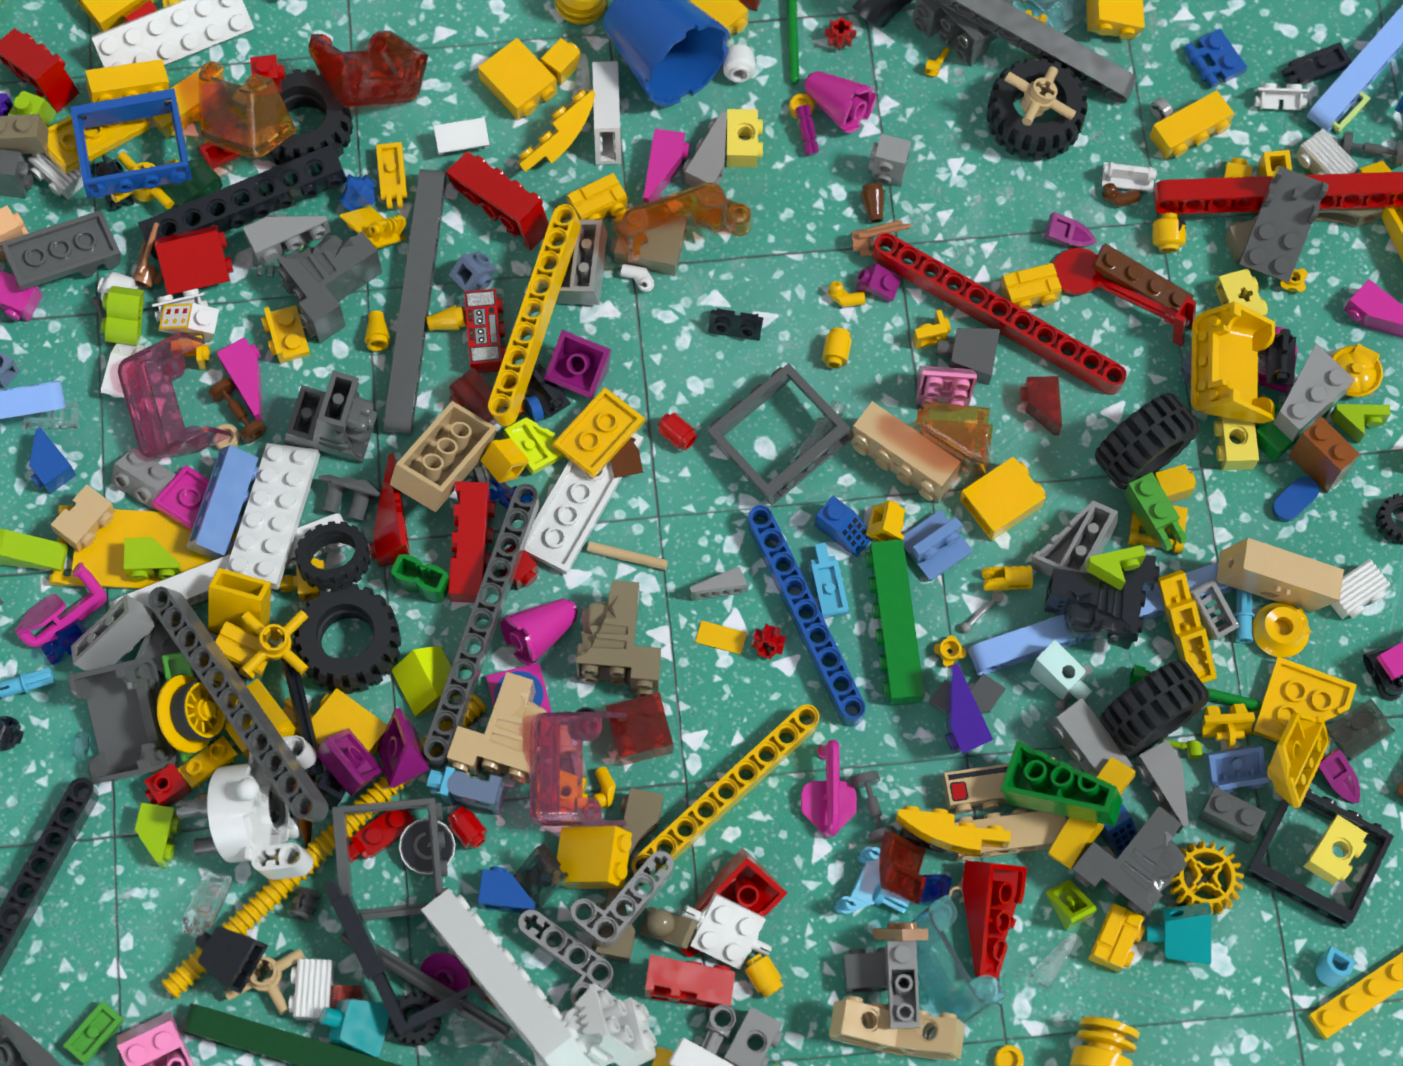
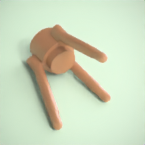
(863, 238)
(146, 273)

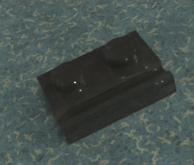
(1360, 730)
(540, 875)

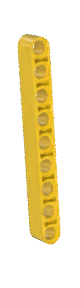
(537, 325)
(733, 782)

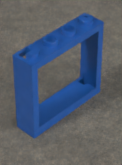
(123, 110)

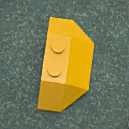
(1298, 757)

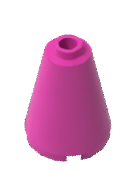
(841, 99)
(538, 628)

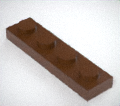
(1138, 278)

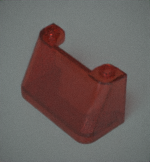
(382, 75)

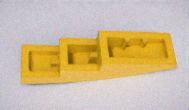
(1185, 625)
(1079, 834)

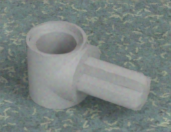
(716, 1033)

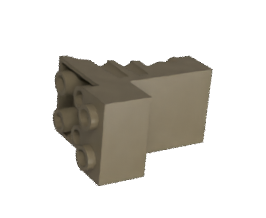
(610, 643)

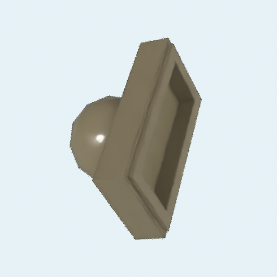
(668, 927)

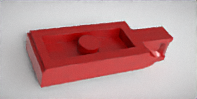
(379, 834)

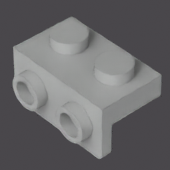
(140, 476)

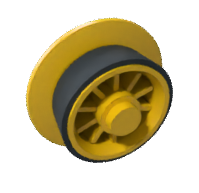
(188, 714)

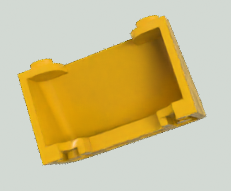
(1227, 363)

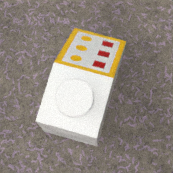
(189, 319)

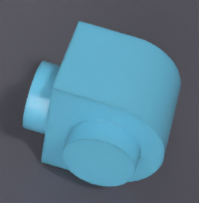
(1334, 967)

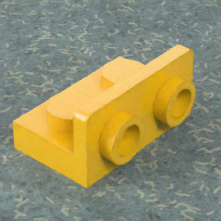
(287, 334)

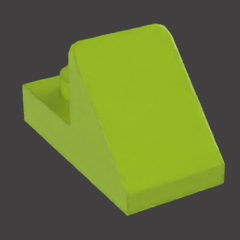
(1355, 416)
(1109, 565)

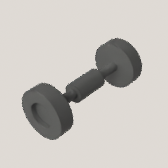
(1346, 144)
(866, 780)

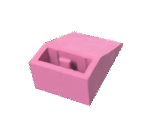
(945, 385)
(154, 1044)

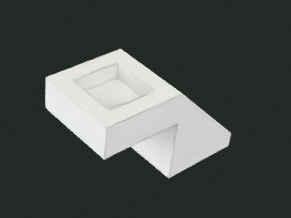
(111, 382)

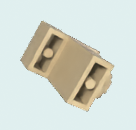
(506, 738)

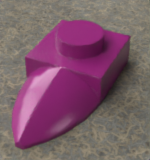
(1068, 231)
(1340, 775)

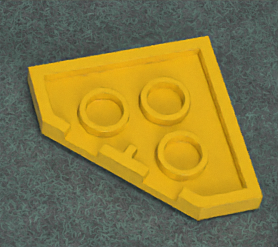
(1300, 690)

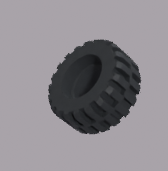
(311, 90)
(1038, 138)
(1147, 440)
(359, 670)
(1154, 707)

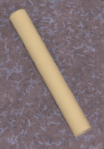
(626, 555)

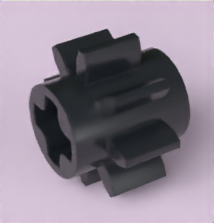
(9, 733)

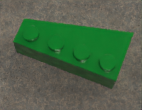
(1057, 788)

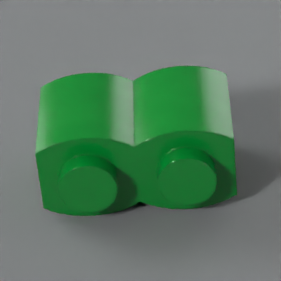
(426, 579)

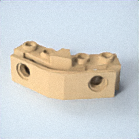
(870, 1028)

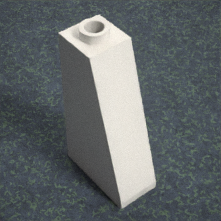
(606, 113)

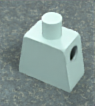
(1060, 672)

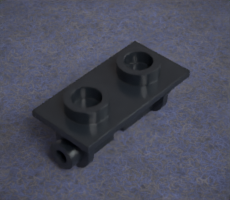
(110, 167)
(743, 326)
(1281, 359)
(548, 393)

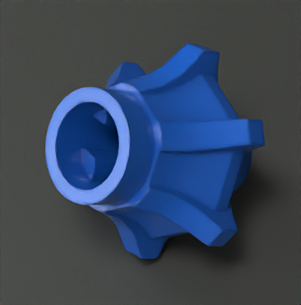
(358, 192)

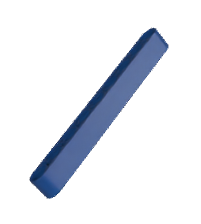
(806, 627)

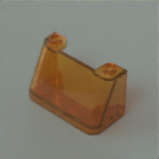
(243, 117)
(702, 201)
(960, 432)

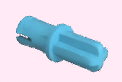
(1244, 616)
(26, 682)

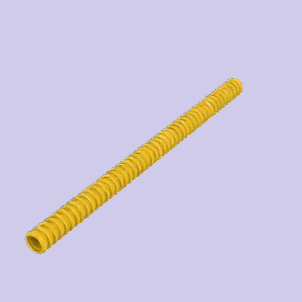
(318, 850)

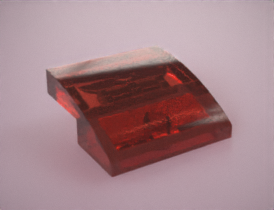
(900, 867)

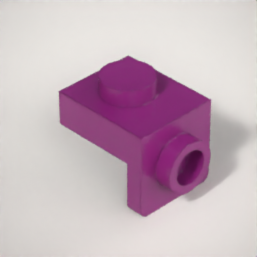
(878, 282)

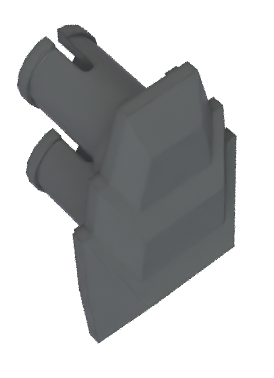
(362, 490)

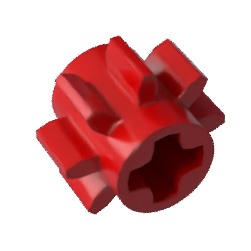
(840, 40)
(768, 641)

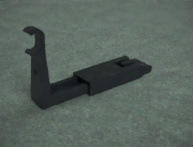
(376, 970)

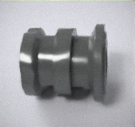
(304, 904)

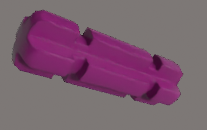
(807, 130)

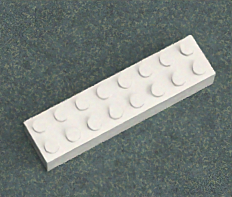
(504, 982)

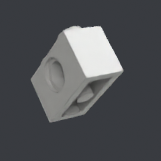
(754, 1025)

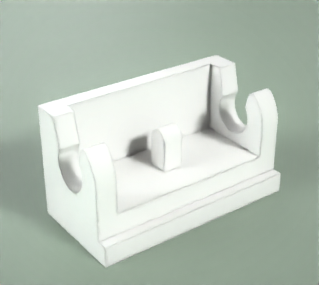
(461, 135)

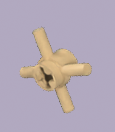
(1039, 96)
(270, 984)

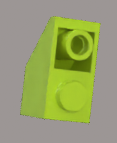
(147, 558)
(157, 829)

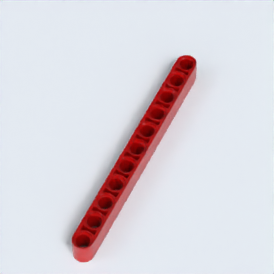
(1247, 193)
(1006, 324)

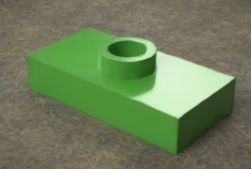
(94, 1033)

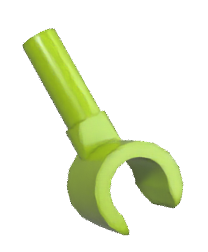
(1193, 748)

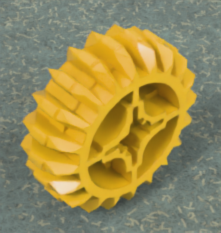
(1212, 886)

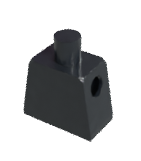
(230, 957)

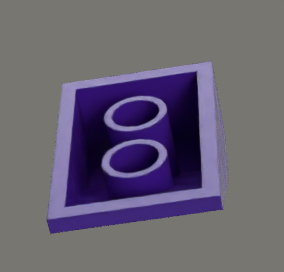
(963, 718)

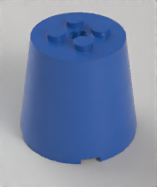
(667, 45)

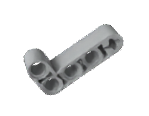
(628, 896)
(564, 951)

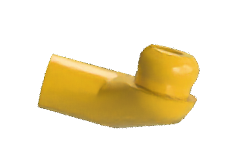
(844, 298)
(607, 785)

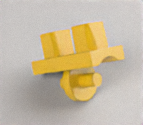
(1227, 726)

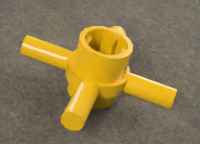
(144, 194)
(275, 632)

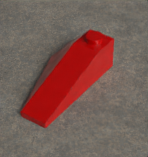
(390, 524)
(744, 883)
(990, 903)

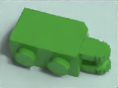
(1154, 510)

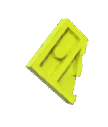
(534, 443)

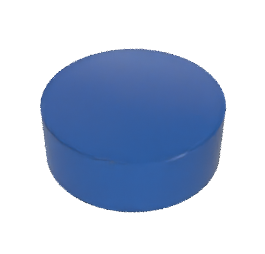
(534, 408)

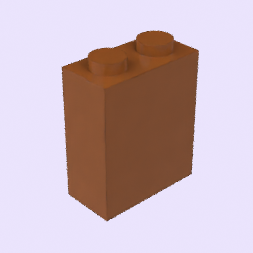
(1324, 454)

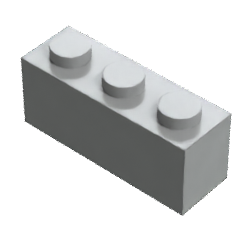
(113, 634)

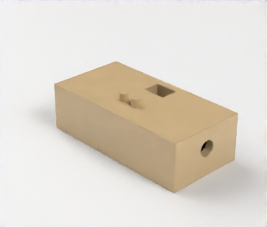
(1279, 575)

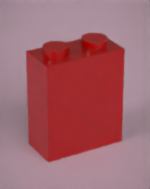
(193, 259)

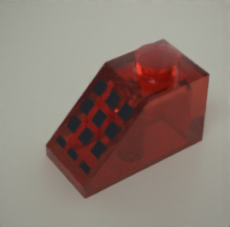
(1043, 401)

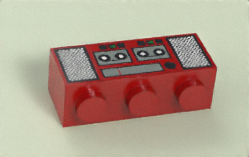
(484, 330)

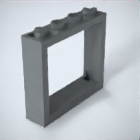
(803, 465)
(437, 841)

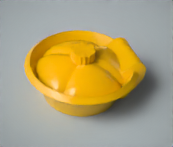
(1363, 366)
(1281, 629)

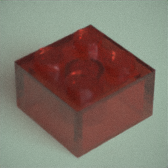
(643, 731)

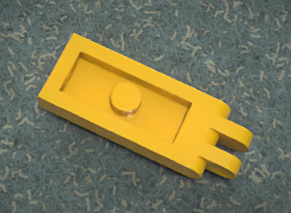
(391, 173)

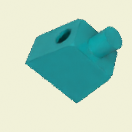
(1184, 933)
(357, 1025)

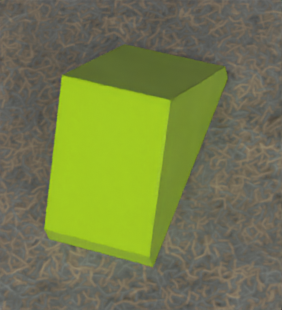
(1070, 904)

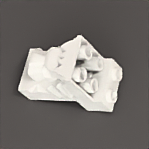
(611, 1029)

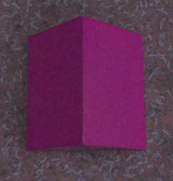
(578, 364)
(401, 750)
(348, 761)

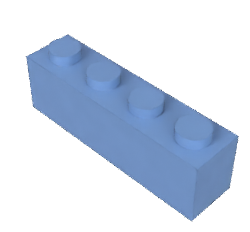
(223, 502)

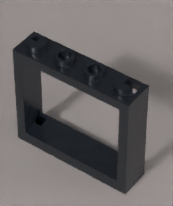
(1303, 895)

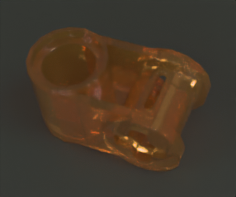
(734, 211)

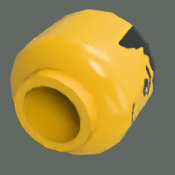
(1169, 233)

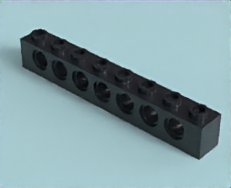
(252, 191)

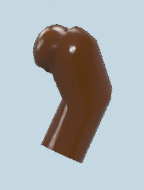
(1118, 198)

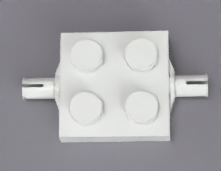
(726, 931)

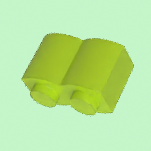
(123, 314)

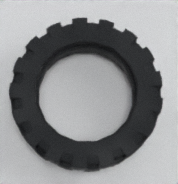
(326, 535)

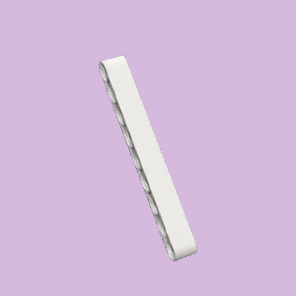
(195, 582)

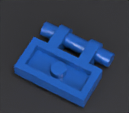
(1220, 54)

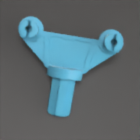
(868, 887)

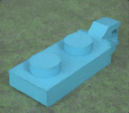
(828, 583)

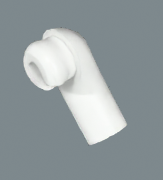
(640, 275)

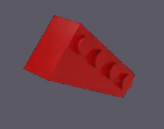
(500, 198)
(470, 540)

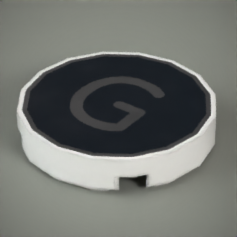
(416, 846)

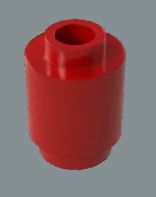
(677, 431)
(467, 828)

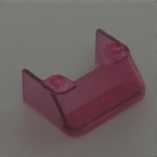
(153, 403)
(558, 769)

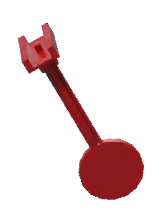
(1078, 278)

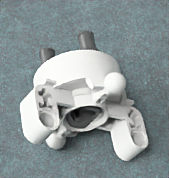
(251, 817)

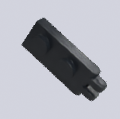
(1317, 65)

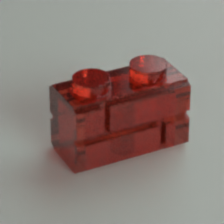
(473, 394)

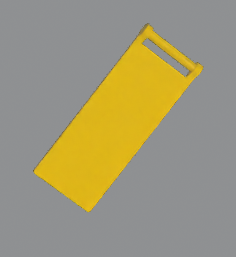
(106, 553)

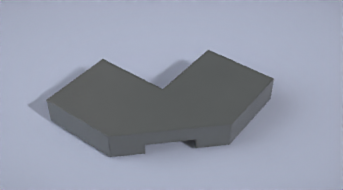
(985, 692)

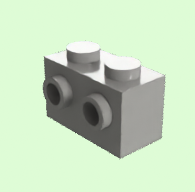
(889, 160)

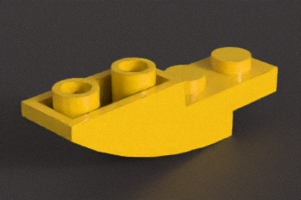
(567, 126)
(939, 830)

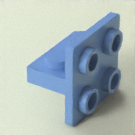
(936, 545)

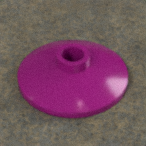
(443, 964)

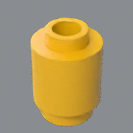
(836, 348)
(763, 975)

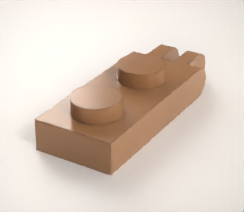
(900, 932)

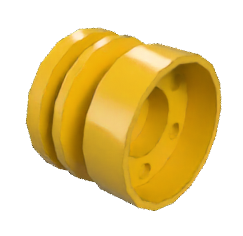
(580, 10)
(1105, 1042)

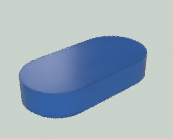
(1295, 499)

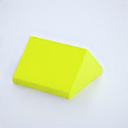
(423, 678)

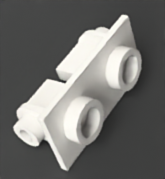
(1270, 95)
(1129, 176)
(190, 296)

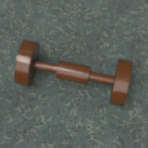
(223, 390)

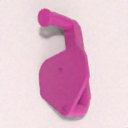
(53, 605)
(832, 801)

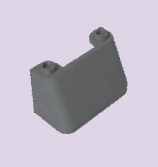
(124, 719)

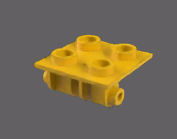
(375, 227)

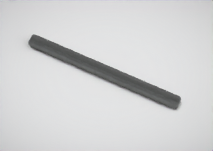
(439, 991)

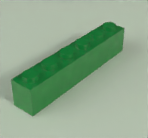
(896, 622)

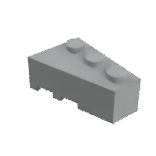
(586, 267)
(1313, 393)
(1082, 538)
(1084, 737)

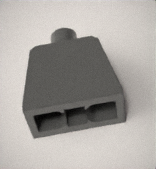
(972, 350)

